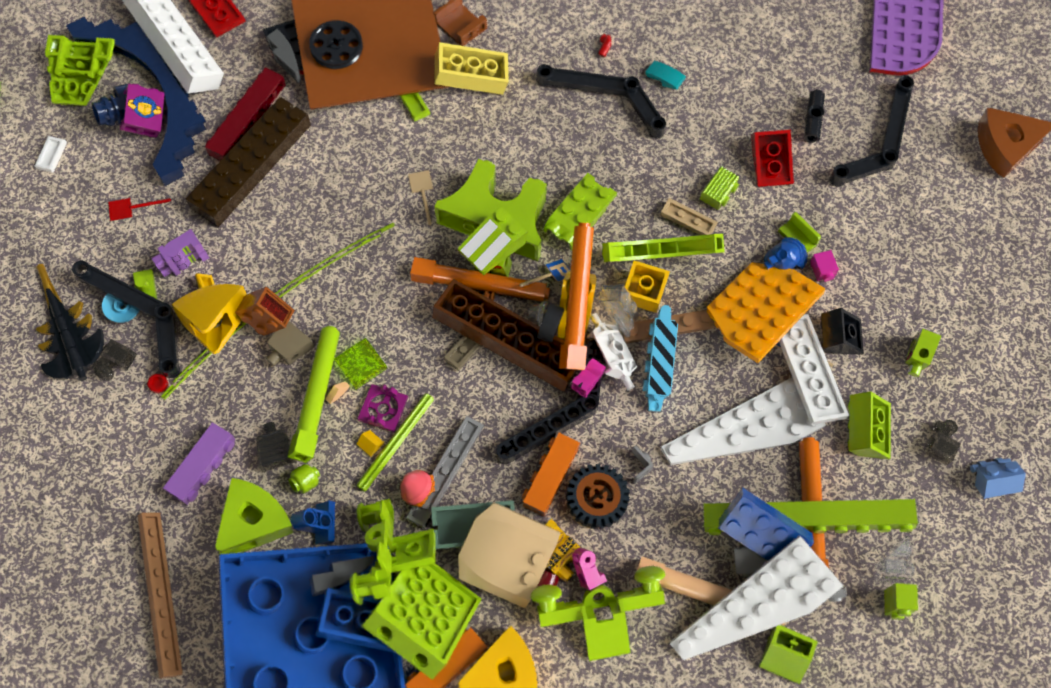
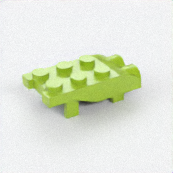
(583, 205)

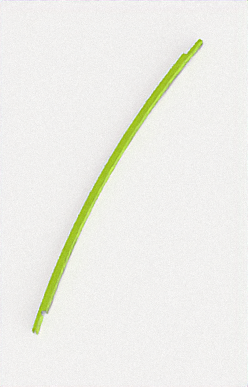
(172, 388)

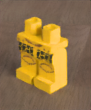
(562, 554)

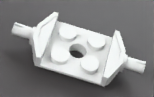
(614, 351)

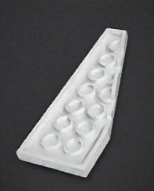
(760, 423)
(776, 593)

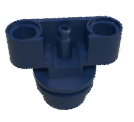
(110, 109)

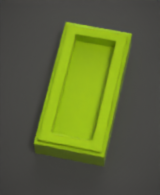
(415, 105)

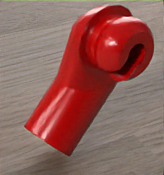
(607, 41)

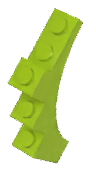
(663, 248)

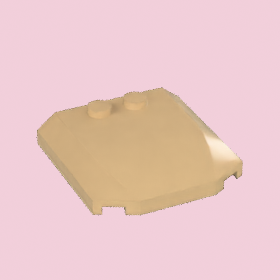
(506, 553)

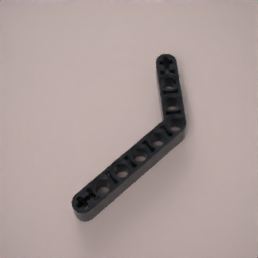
(561, 416)

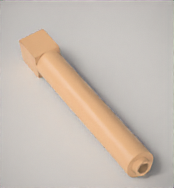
(687, 584)

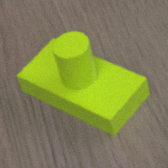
(145, 282)

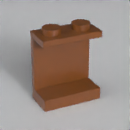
(459, 22)

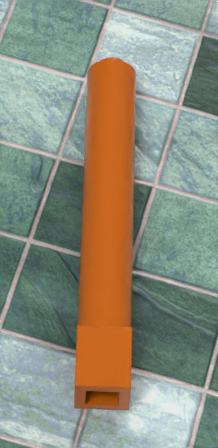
(428, 272)
(573, 351)
(811, 485)

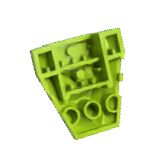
(76, 68)

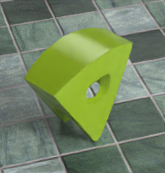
(250, 519)

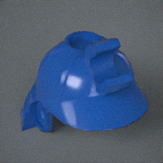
(786, 255)

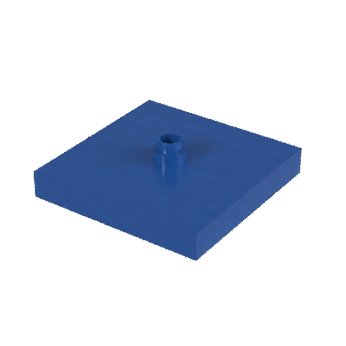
(274, 619)

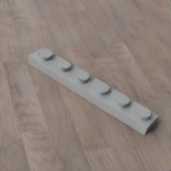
(447, 469)

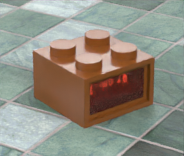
(264, 311)

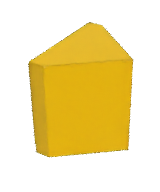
(203, 280)
(369, 442)

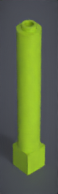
(305, 439)

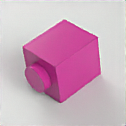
(824, 266)

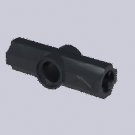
(812, 123)

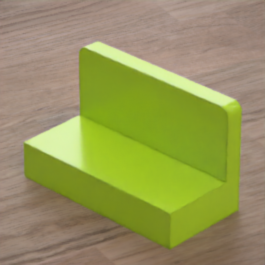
(801, 230)

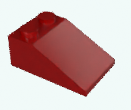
(772, 157)

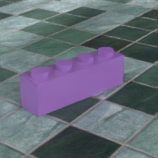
(200, 463)

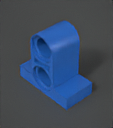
(317, 521)

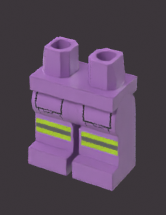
(179, 254)

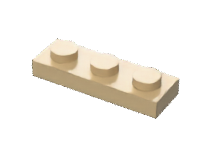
(688, 218)

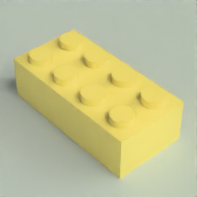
(471, 68)

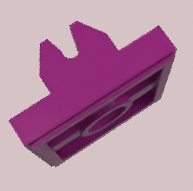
(374, 391)

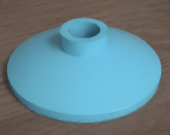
(112, 310)

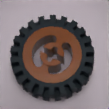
(610, 511)

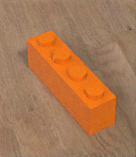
(551, 474)
(465, 653)

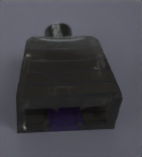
(273, 448)

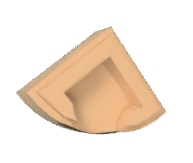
(337, 391)

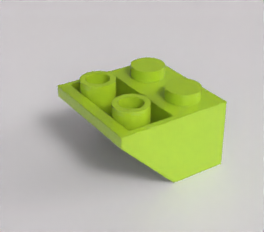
(788, 653)

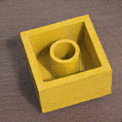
(646, 285)

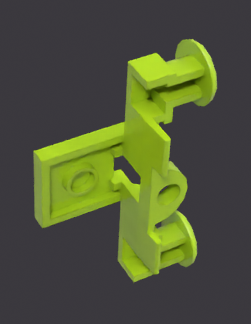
(411, 550)
(607, 636)

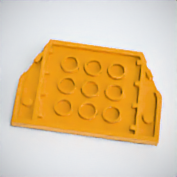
(762, 307)

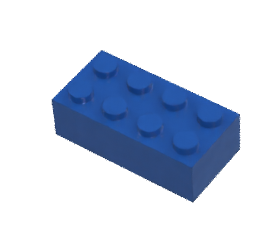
(760, 525)
(343, 620)

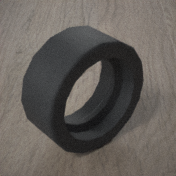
(550, 323)

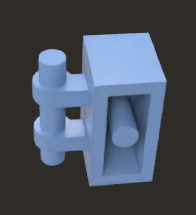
(998, 477)

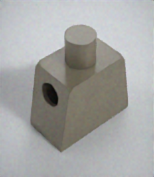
(288, 345)

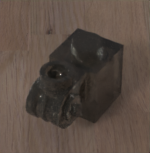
(113, 355)
(941, 445)

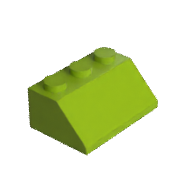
(869, 426)

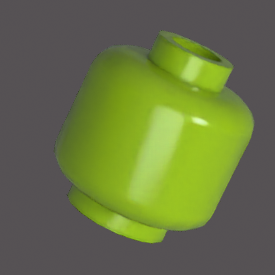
(304, 478)

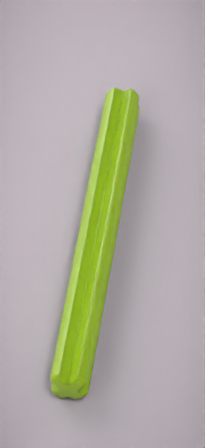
(395, 442)

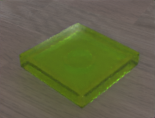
(360, 363)

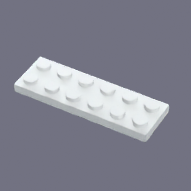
(812, 373)

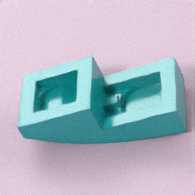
(666, 74)

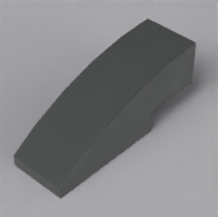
(284, 54)
(339, 574)

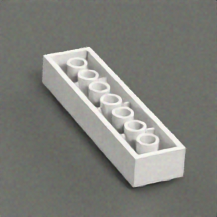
(177, 44)

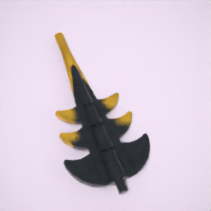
(74, 353)

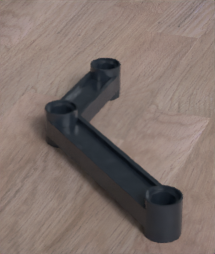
(608, 85)
(891, 141)
(142, 302)

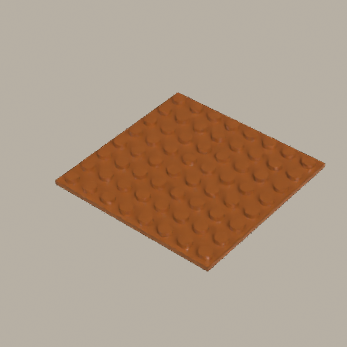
(395, 56)

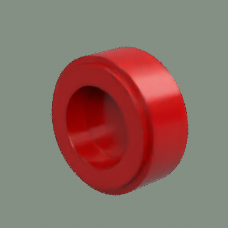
(157, 383)

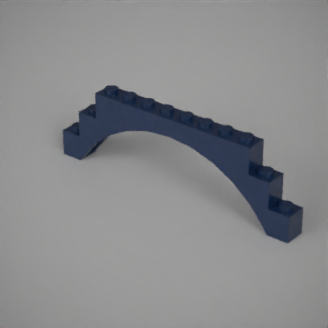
(182, 118)

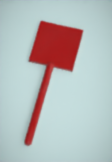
(123, 209)

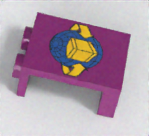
(142, 110)

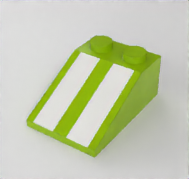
(493, 241)

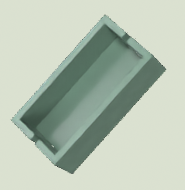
(456, 521)

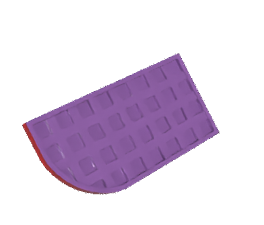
(905, 35)

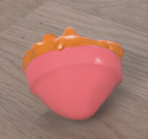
(417, 487)

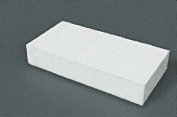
(50, 154)

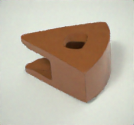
(1009, 138)

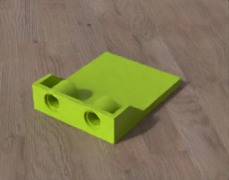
(423, 616)

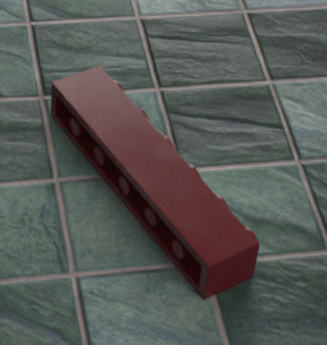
(245, 113)

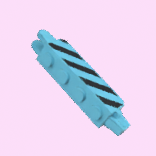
(661, 359)

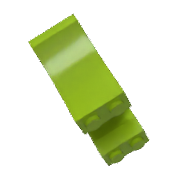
(475, 202)

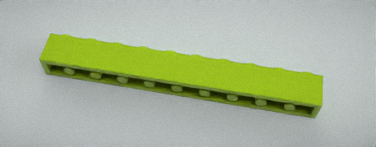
(834, 515)

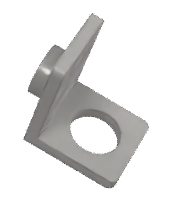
(645, 459)

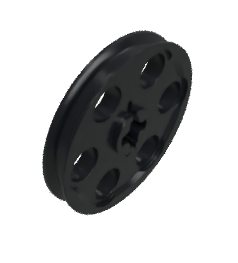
(338, 38)

